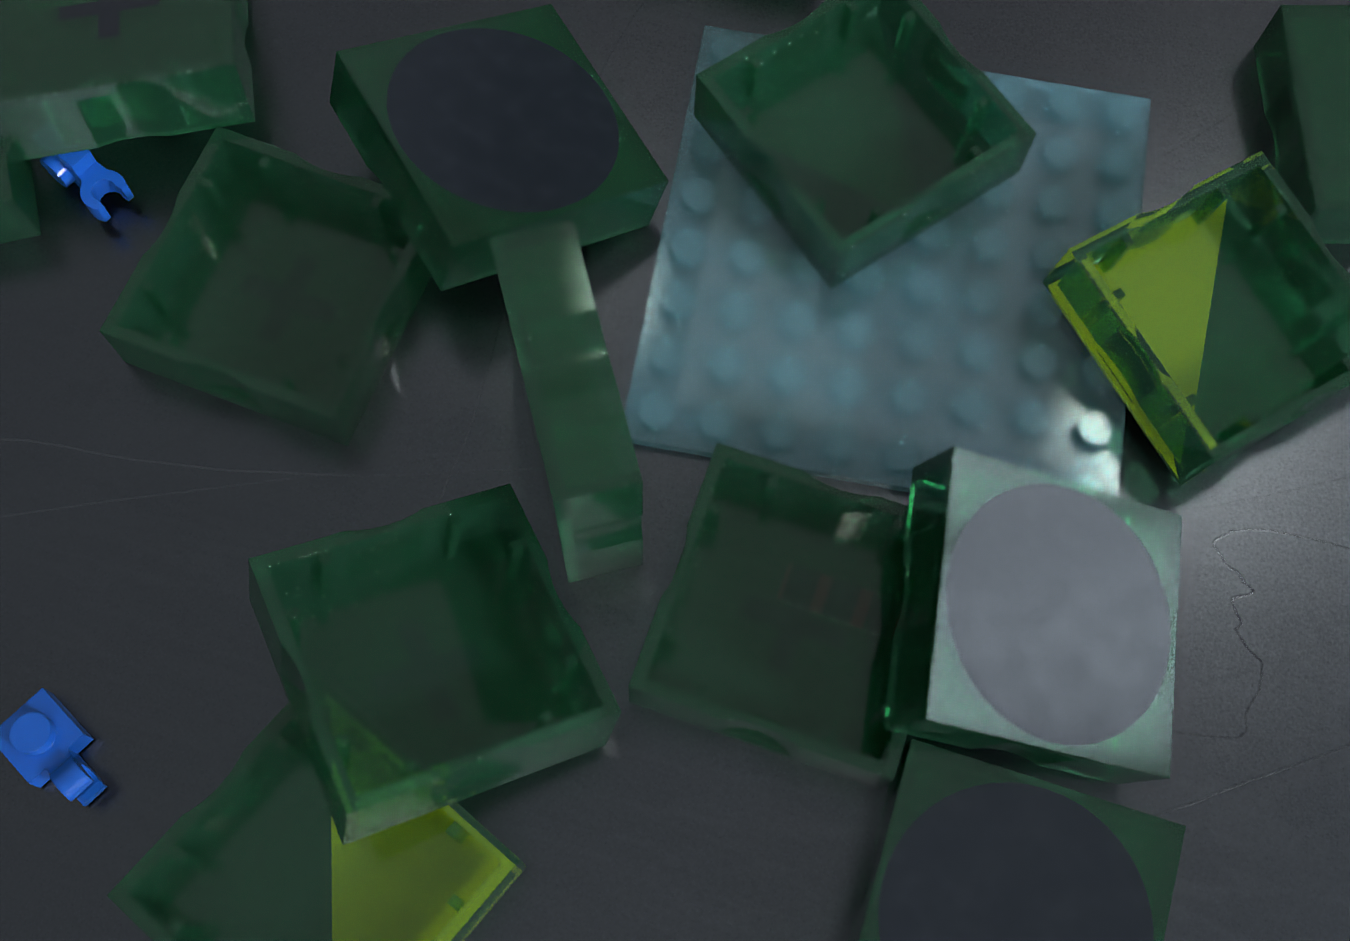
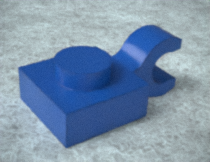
(89, 176)
(46, 744)

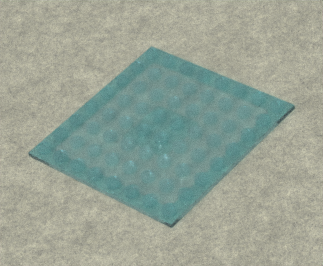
(916, 349)

